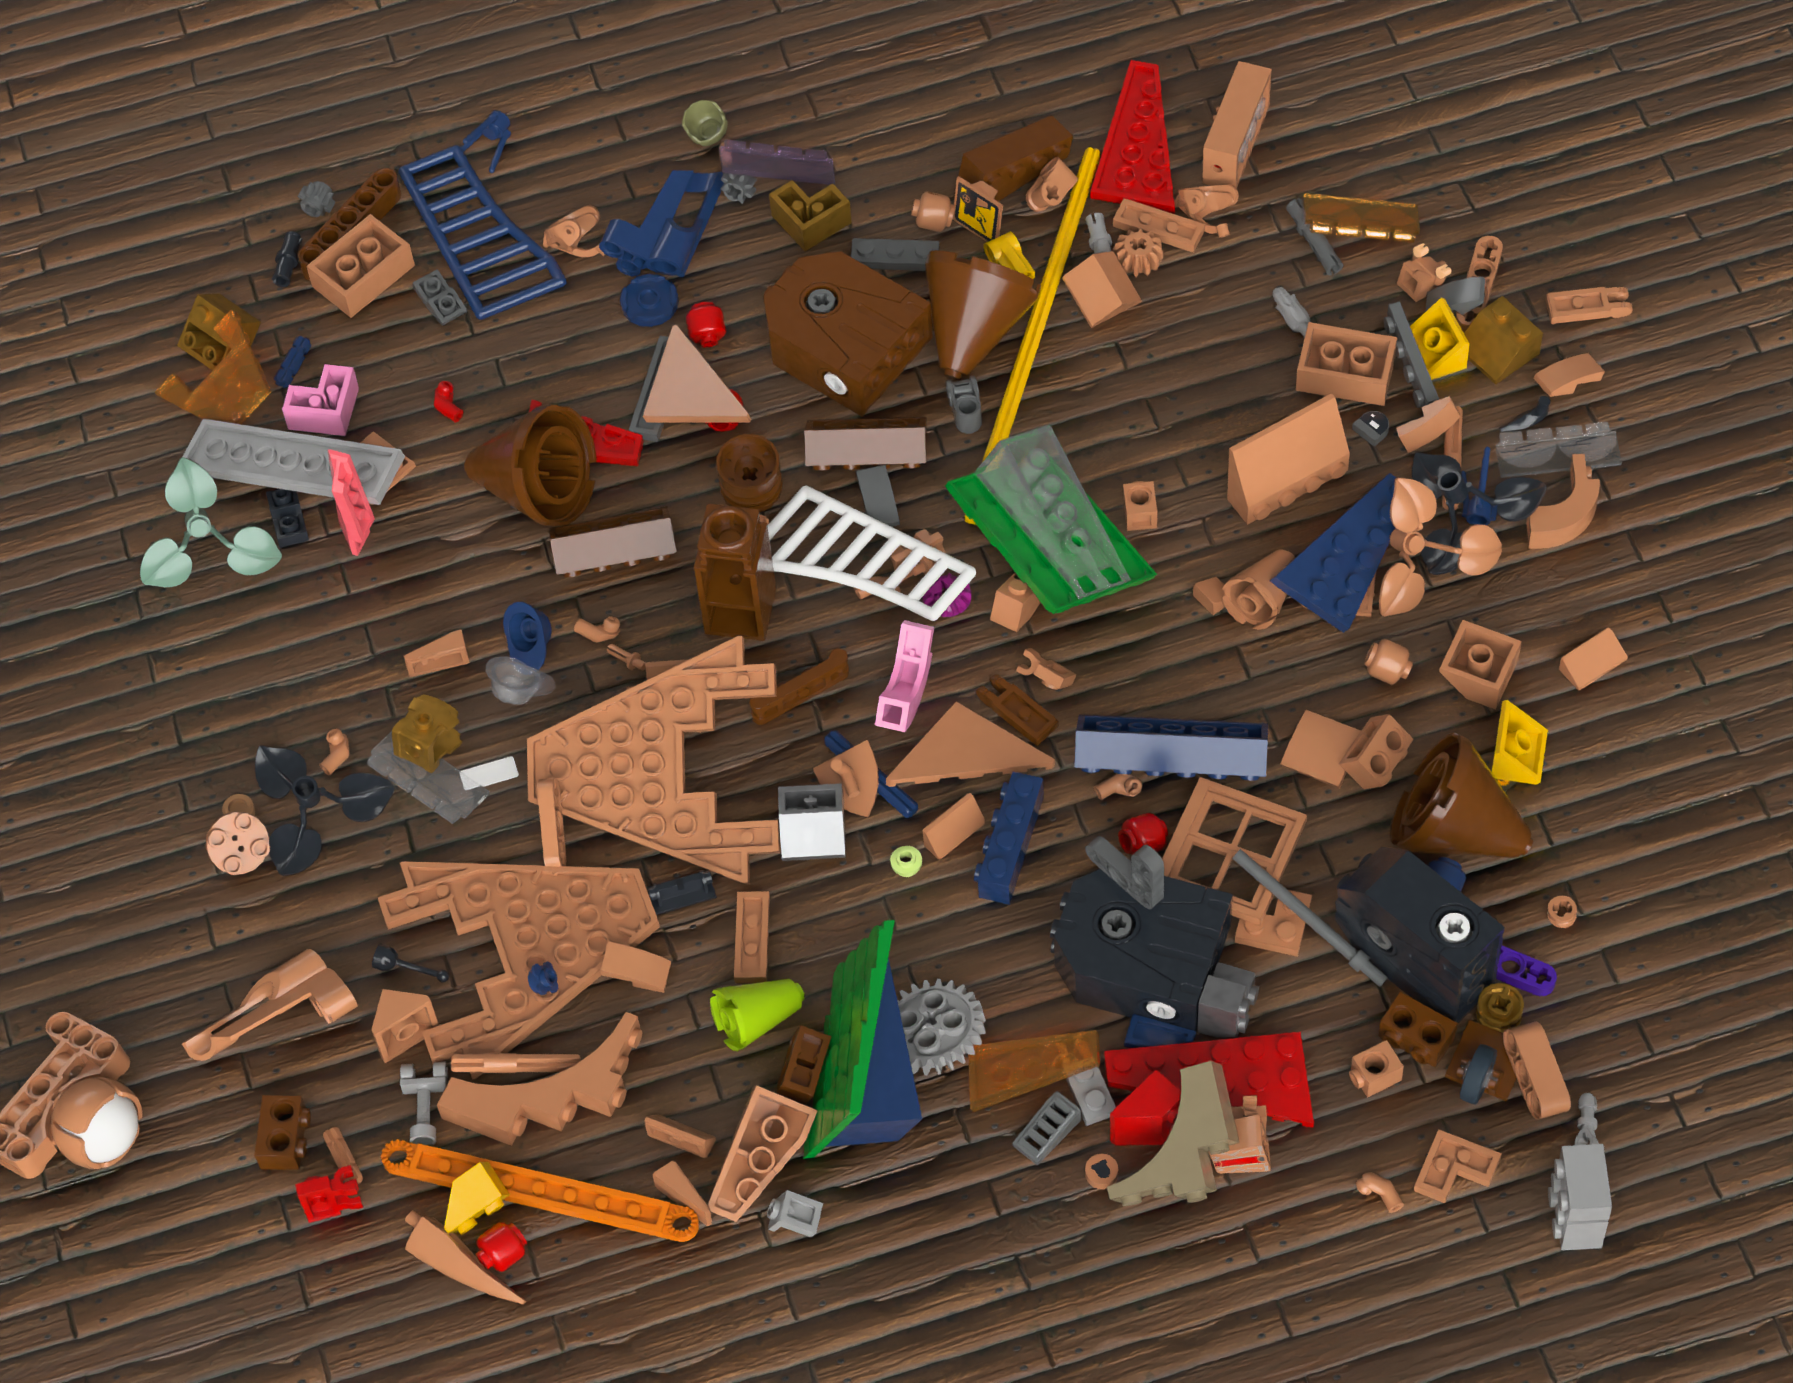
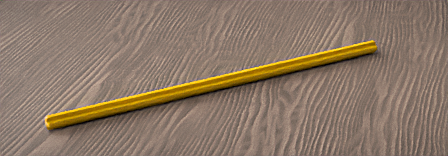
(1043, 305)

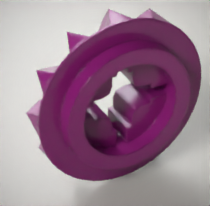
(935, 592)

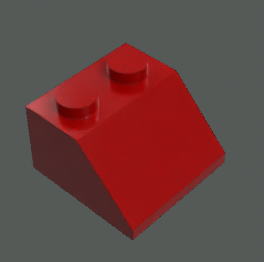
(1146, 1113)

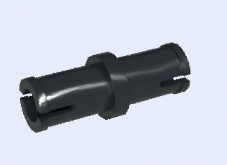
(287, 259)

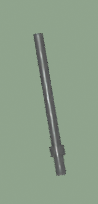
(1358, 959)

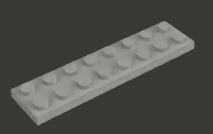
(288, 459)

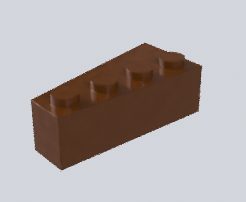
(1016, 157)

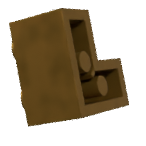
(810, 218)

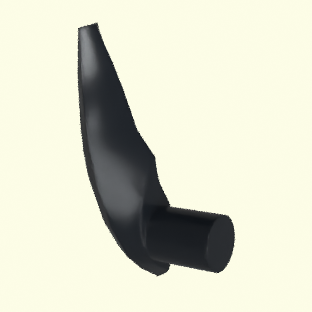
(1529, 417)

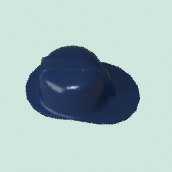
(527, 634)

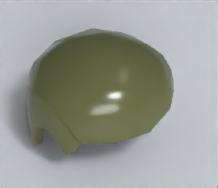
(705, 122)

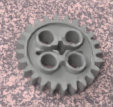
(936, 1025)

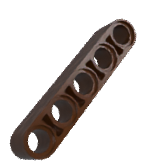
(374, 197)

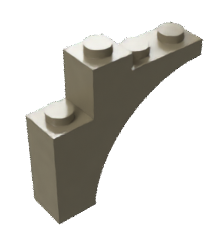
(1183, 1162)

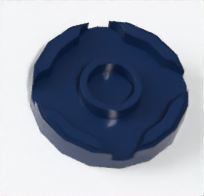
(649, 300)

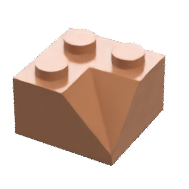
(1480, 663)

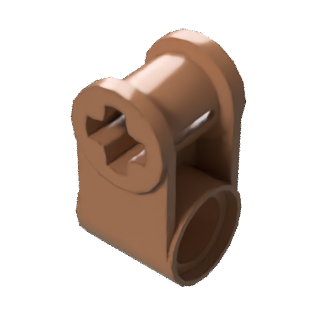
(1050, 186)

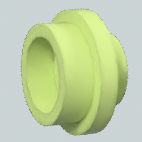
(909, 868)

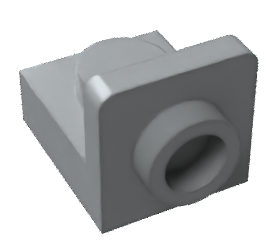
(794, 1213)

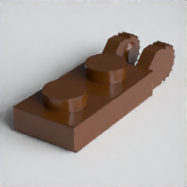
(1018, 710)

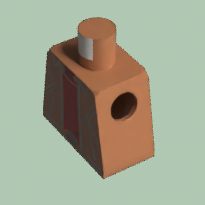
(1250, 1153)

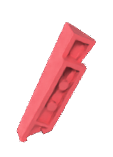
(351, 501)

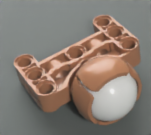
(72, 1103)

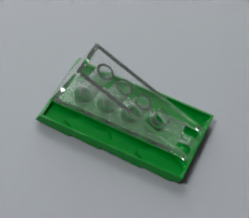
(1047, 524)

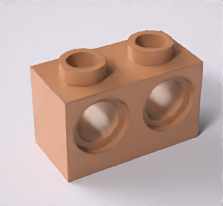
(1376, 752)

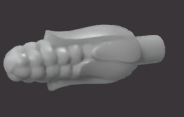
(1291, 310)

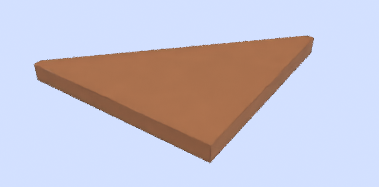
(690, 389)
(965, 748)

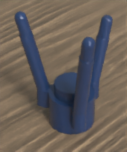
(492, 128)
(1477, 510)

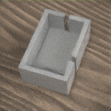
(1580, 1197)

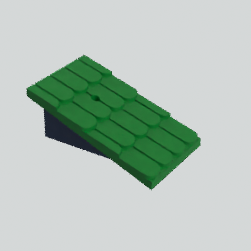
(867, 1074)

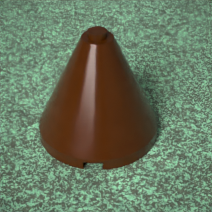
(973, 307)
(539, 465)
(1458, 807)

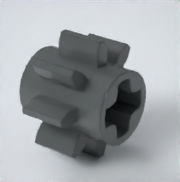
(738, 186)
(316, 199)

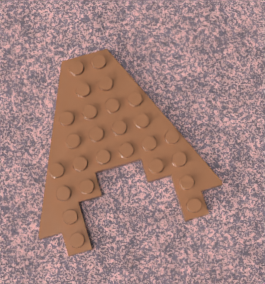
(626, 763)
(533, 918)

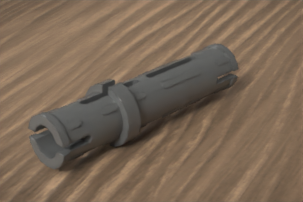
(1317, 241)

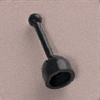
(386, 958)

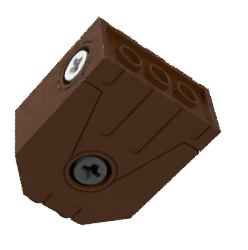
(844, 327)

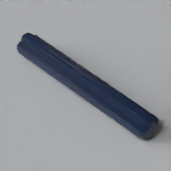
(894, 795)

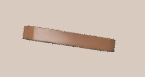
(1479, 262)

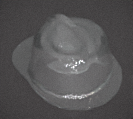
(516, 682)

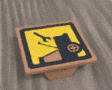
(977, 209)

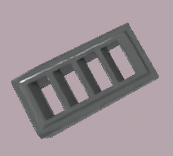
(1048, 1110)

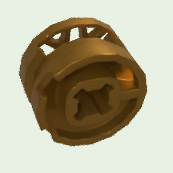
(1500, 1007)

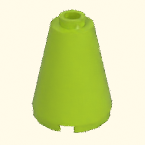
(753, 1009)

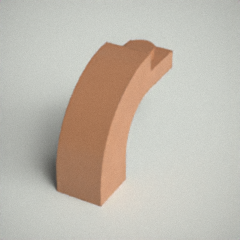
(1565, 521)

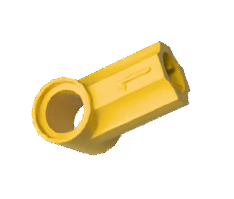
(1007, 252)

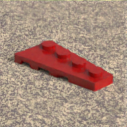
(611, 443)

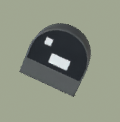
(1372, 427)

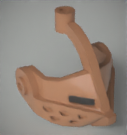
(1203, 200)
(570, 229)

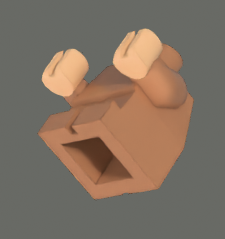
(1422, 274)

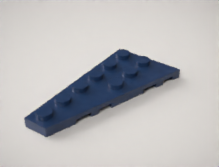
(1342, 561)

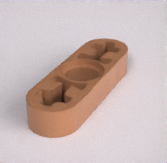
(551, 822)

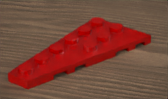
(1136, 147)
(1252, 1065)

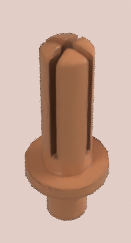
(633, 660)

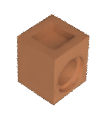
(1140, 515)
(1381, 1057)

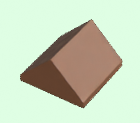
(1101, 288)
(401, 1021)

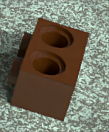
(1422, 1023)
(802, 1065)
(275, 1132)

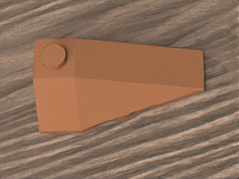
(762, 1145)

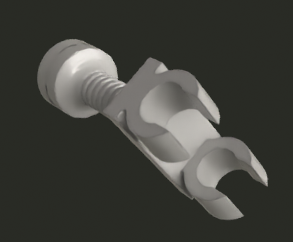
(423, 1132)

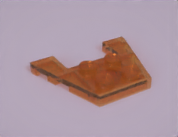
(231, 388)

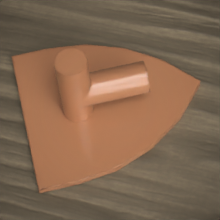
(858, 775)

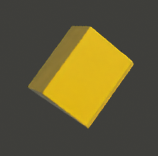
(1441, 340)
(1519, 746)

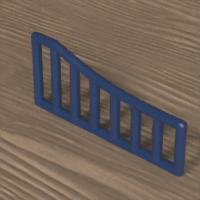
(489, 209)

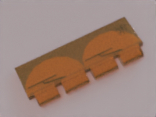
(1355, 214)

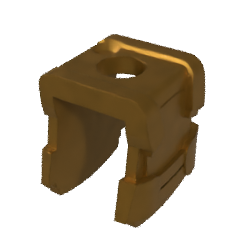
(426, 732)

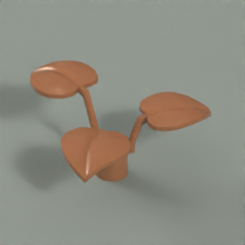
(1409, 508)

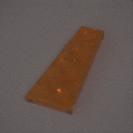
(1022, 1065)

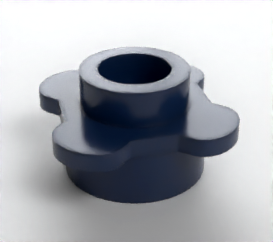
(543, 978)

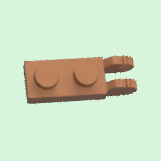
(1588, 304)

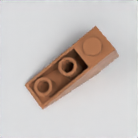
(1014, 604)

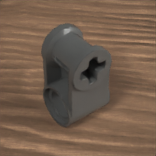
(965, 404)

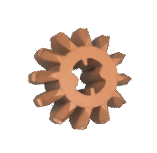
(1139, 252)

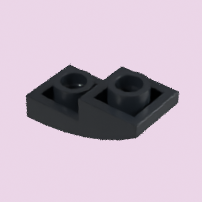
(287, 517)

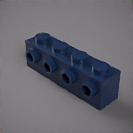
(1010, 837)

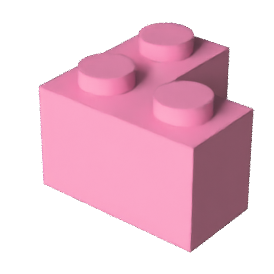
(323, 408)

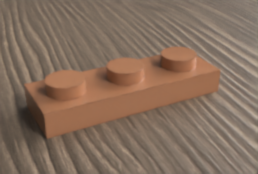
(1167, 226)
(752, 937)

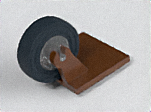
(1481, 1064)

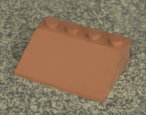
(1287, 460)

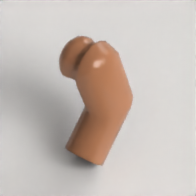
(1120, 784)
(1381, 1186)

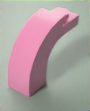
(909, 676)

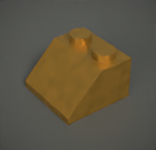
(1502, 340)

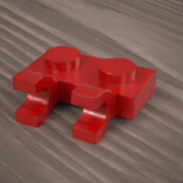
(327, 1197)

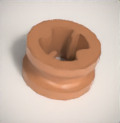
(1555, 904)

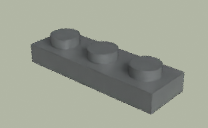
(893, 254)

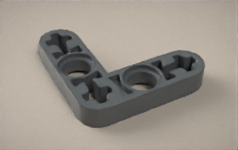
(1139, 877)

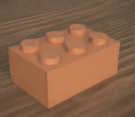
(360, 265)
(1346, 363)

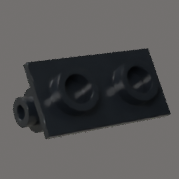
(682, 892)

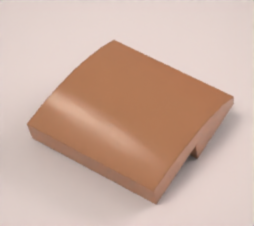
(1319, 748)

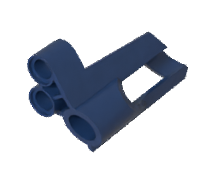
(659, 240)

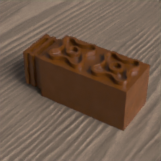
(735, 573)

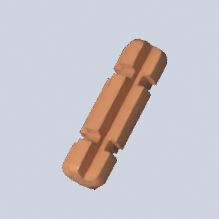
(341, 1152)

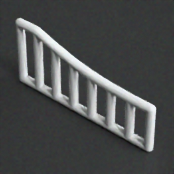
(861, 580)

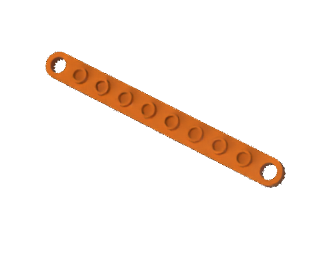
(547, 1191)

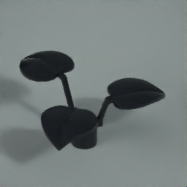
(1442, 475)
(285, 770)

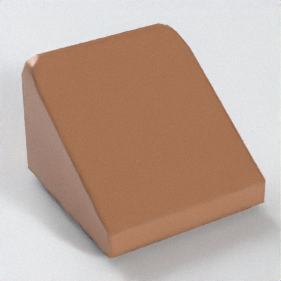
(1210, 594)

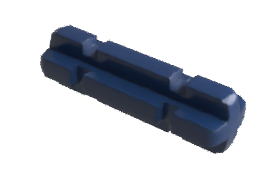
(292, 361)

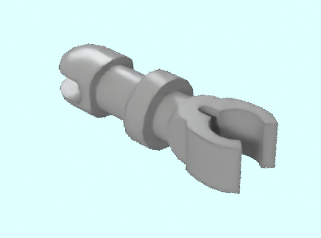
(1587, 1122)

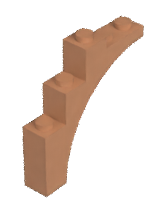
(551, 1101)

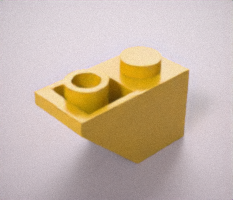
(472, 1195)

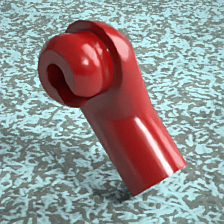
(444, 401)

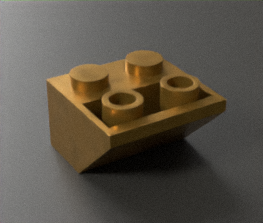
(198, 334)

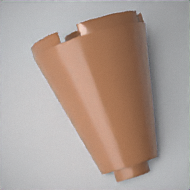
(1251, 594)

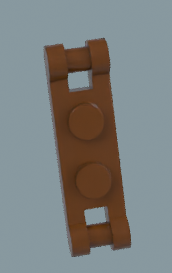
(801, 688)

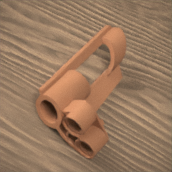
(285, 987)

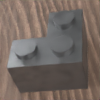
(1226, 1002)

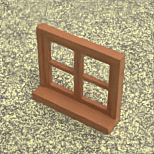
(1188, 834)

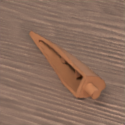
(453, 1258)

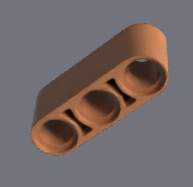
(1536, 1070)

